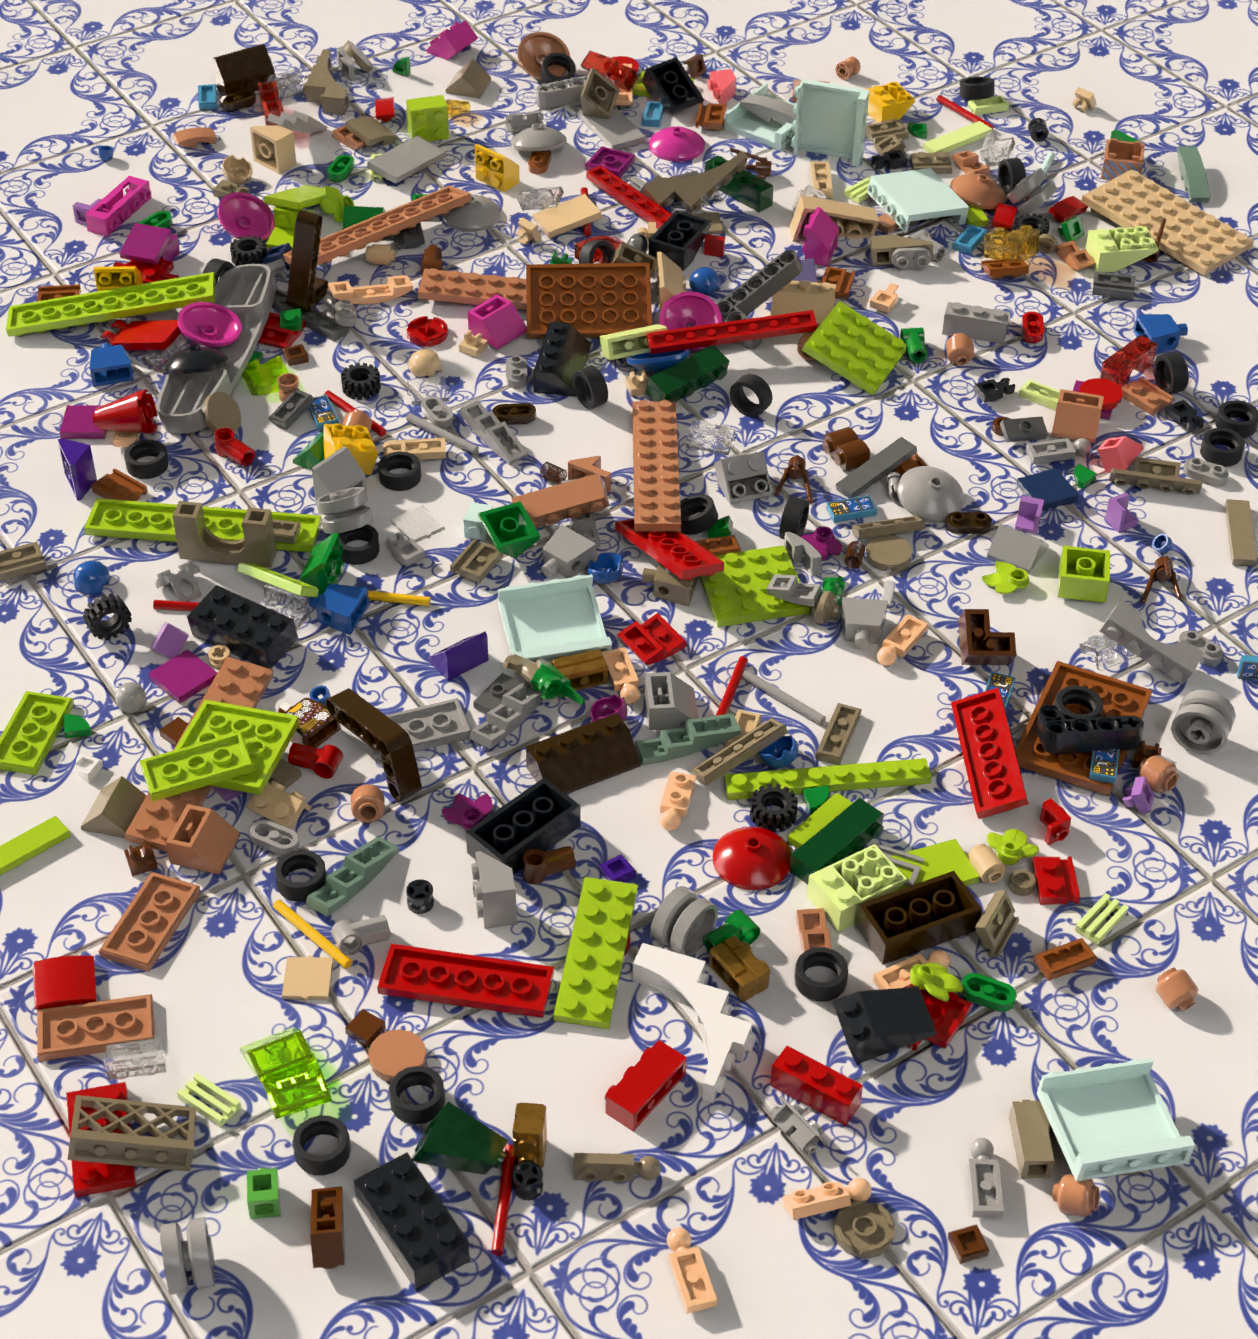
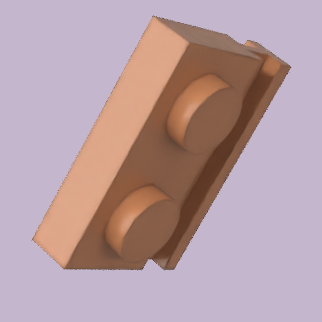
(1146, 396)

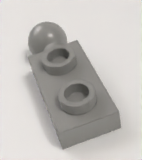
(1057, 450)
(985, 1181)

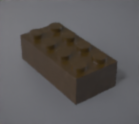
(918, 917)

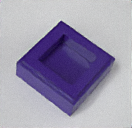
(617, 869)

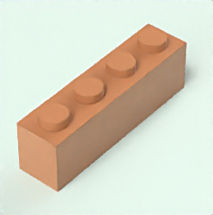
(565, 500)

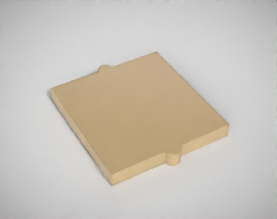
(307, 978)

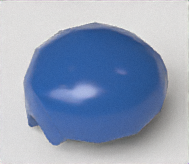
(704, 280)
(607, 568)
(90, 577)
(780, 752)

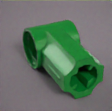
(915, 343)
(736, 924)

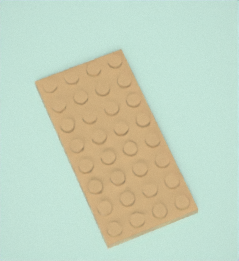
(1188, 233)

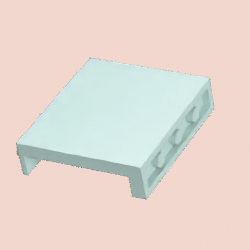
(830, 120)
(748, 125)
(916, 196)
(552, 619)
(1112, 1120)

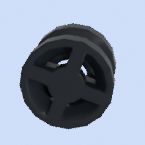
(1034, 126)
(420, 896)
(525, 1173)

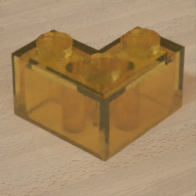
(1013, 245)

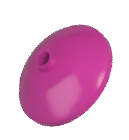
(676, 144)
(245, 215)
(689, 309)
(209, 324)

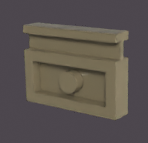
(881, 130)
(938, 162)
(21, 561)
(476, 561)
(997, 923)

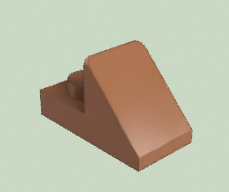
(588, 466)

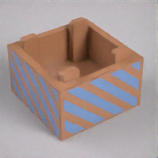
(1121, 157)

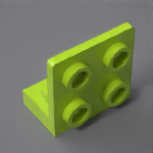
(284, 226)

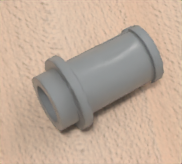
(892, 482)

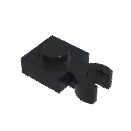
(891, 159)
(993, 390)
(1182, 412)

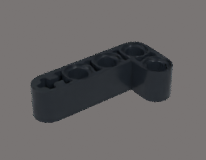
(1087, 734)

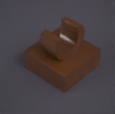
(695, 65)
(1145, 752)
(140, 858)

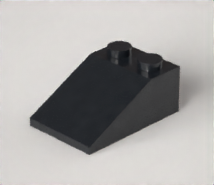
(671, 86)
(679, 238)
(883, 1021)

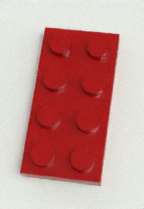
(99, 1177)

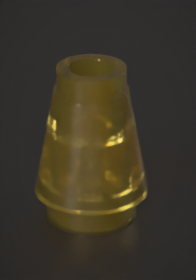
(457, 107)

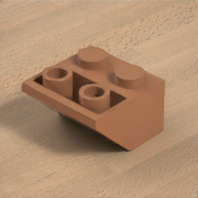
(1077, 415)
(201, 840)

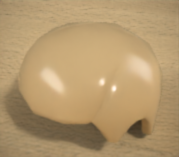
(237, 170)
(424, 363)

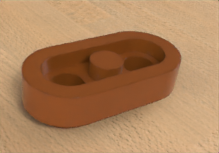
(539, 161)

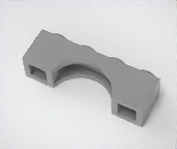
(1126, 628)

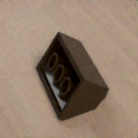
(584, 755)

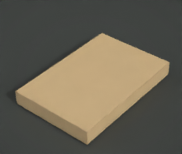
(567, 216)

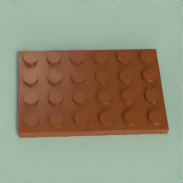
(590, 297)
(1118, 700)

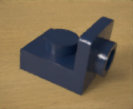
(276, 253)

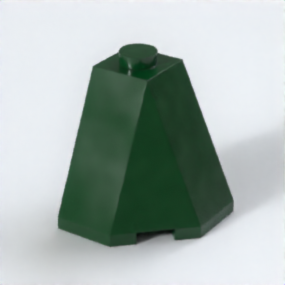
(460, 1143)

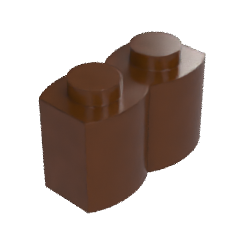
(846, 448)

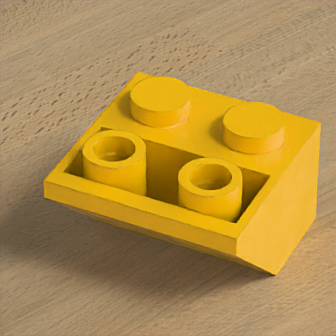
(888, 102)
(495, 169)
(116, 277)
(357, 441)

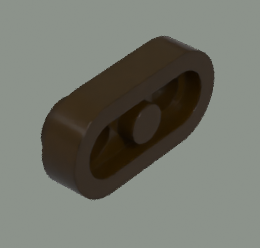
(238, 100)
(515, 413)
(968, 522)

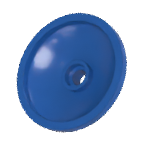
(657, 362)

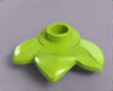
(335, 203)
(1006, 578)
(1011, 846)
(935, 980)

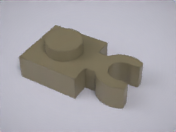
(226, 187)

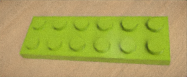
(596, 953)

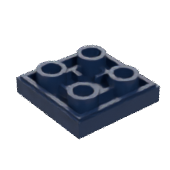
(1050, 487)

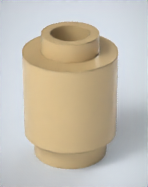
(380, 254)
(986, 863)

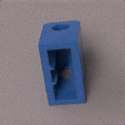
(1160, 329)
(110, 365)
(341, 606)

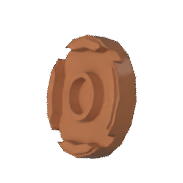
(395, 1052)

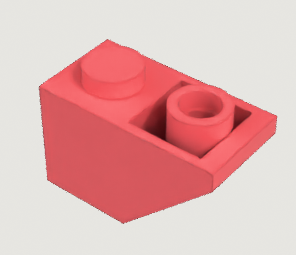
(722, 85)
(1119, 453)

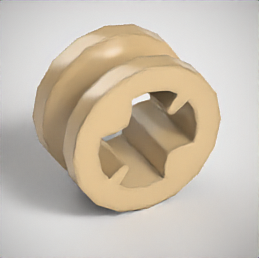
(214, 653)

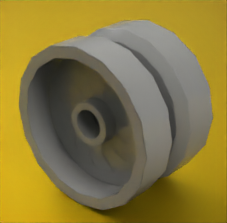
(1032, 192)
(344, 510)
(1203, 722)
(684, 921)
(192, 1255)

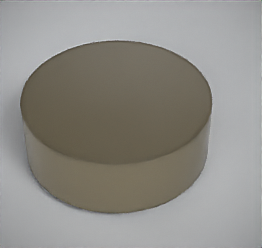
(1047, 243)
(1022, 882)

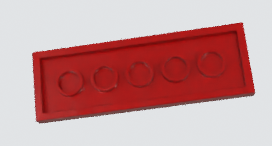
(673, 551)
(989, 753)
(466, 980)

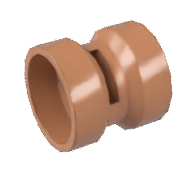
(848, 68)
(287, 384)

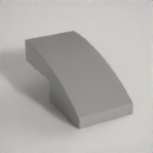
(346, 63)
(801, 551)
(788, 589)

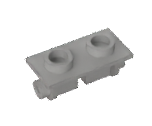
(516, 123)
(807, 1133)

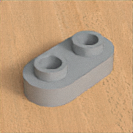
(345, 313)
(516, 372)
(437, 412)
(1206, 472)
(1212, 652)
(277, 837)

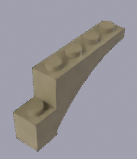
(324, 89)
(694, 189)

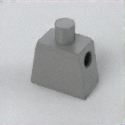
(567, 553)
(863, 620)

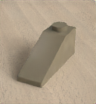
(884, 245)

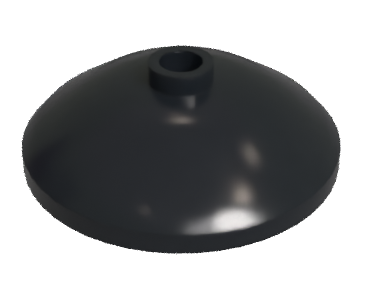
(195, 360)

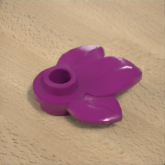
(824, 542)
(468, 812)

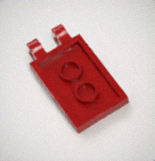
(143, 334)

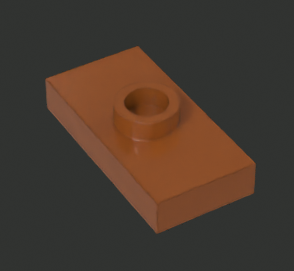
(720, 545)
(1065, 959)

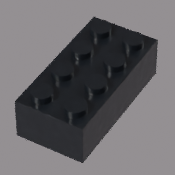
(243, 626)
(529, 821)
(412, 1221)

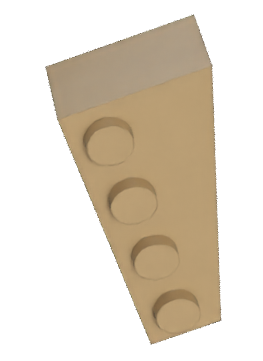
(851, 219)

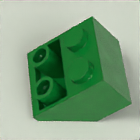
(324, 564)

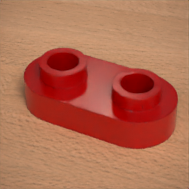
(1032, 327)

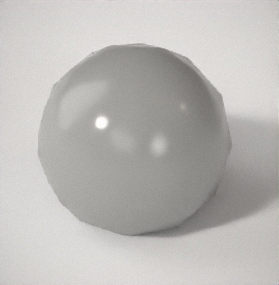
(130, 697)

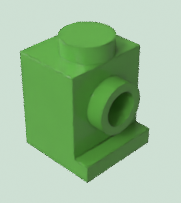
(263, 1193)

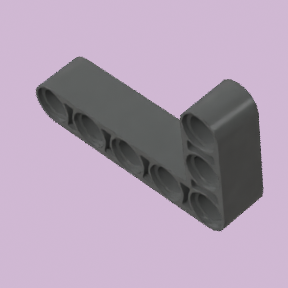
(759, 289)

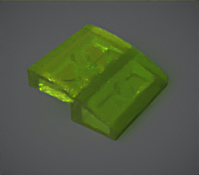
(263, 378)
(297, 1090)

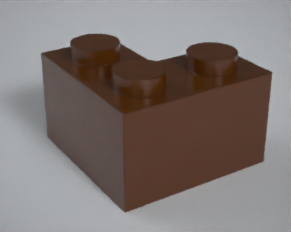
(981, 645)

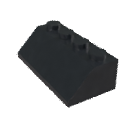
(560, 356)

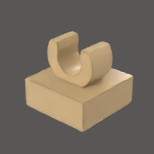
(1084, 98)
(528, 231)
(650, 232)
(472, 344)
(637, 384)

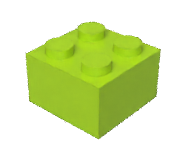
(428, 118)
(1084, 574)

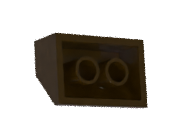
(242, 69)

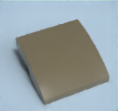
(371, 131)

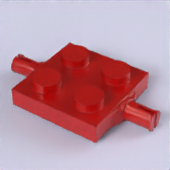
(151, 272)
(946, 1017)

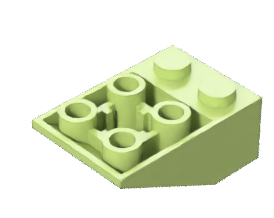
(1119, 247)
(851, 883)

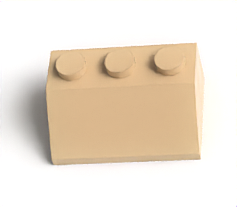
(668, 280)
(805, 296)

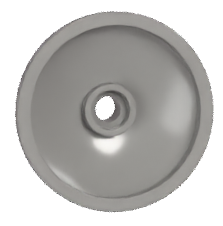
(538, 139)
(474, 216)
(930, 493)

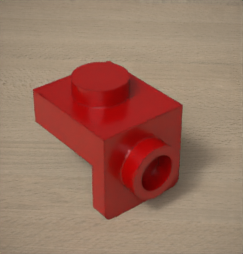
(1055, 820)

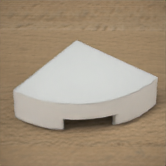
(888, 591)
(88, 767)

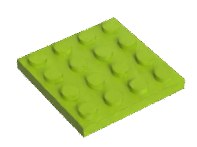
(855, 348)
(741, 589)
(263, 731)

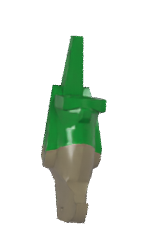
(829, 600)
(543, 678)

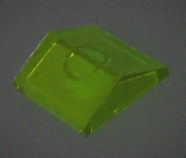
(277, 1054)

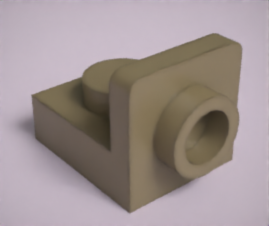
(890, 143)

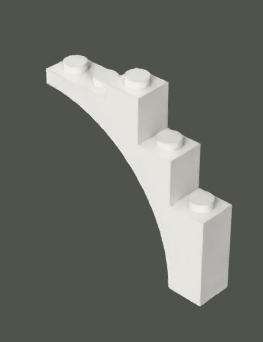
(685, 983)

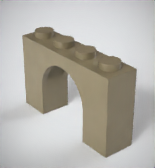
(200, 544)
(1032, 1141)

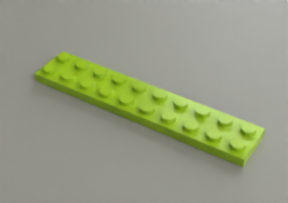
(110, 304)
(156, 522)

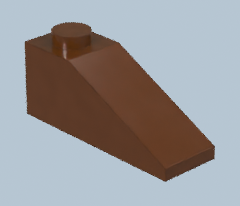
(327, 1228)

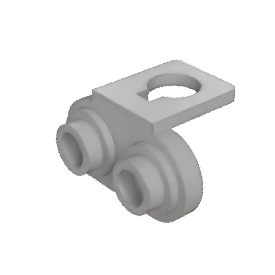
(911, 258)
(186, 571)

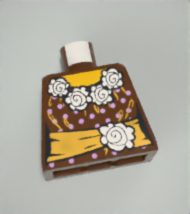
(315, 722)

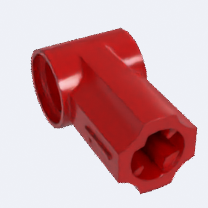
(231, 447)
(322, 761)

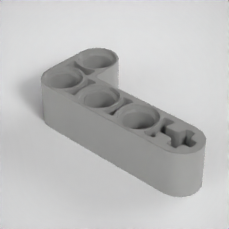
(560, 92)

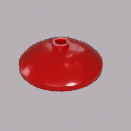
(752, 858)

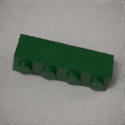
(745, 187)
(688, 375)
(838, 839)

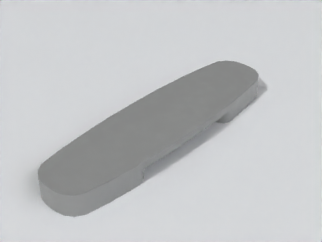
(250, 295)

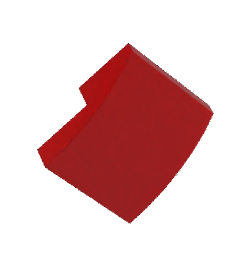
(276, 336)
(652, 639)
(64, 981)

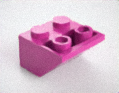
(452, 41)
(820, 238)
(496, 321)

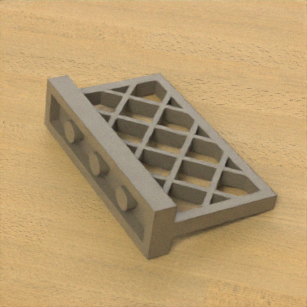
(131, 1147)

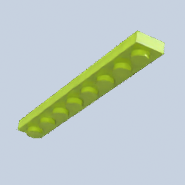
(836, 777)

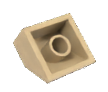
(273, 147)

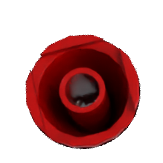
(128, 414)

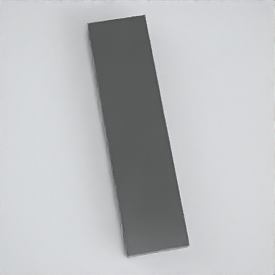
(876, 468)

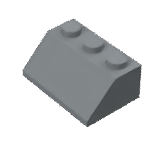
(976, 322)

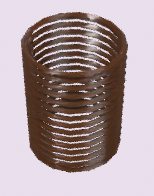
(552, 472)
(858, 555)

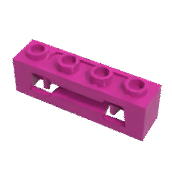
(117, 206)

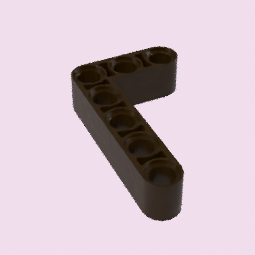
(304, 287)
(381, 735)

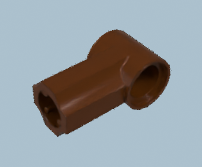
(432, 258)
(539, 864)

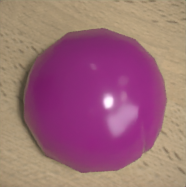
(608, 706)

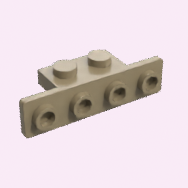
(1156, 474)

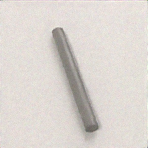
(442, 433)
(784, 697)

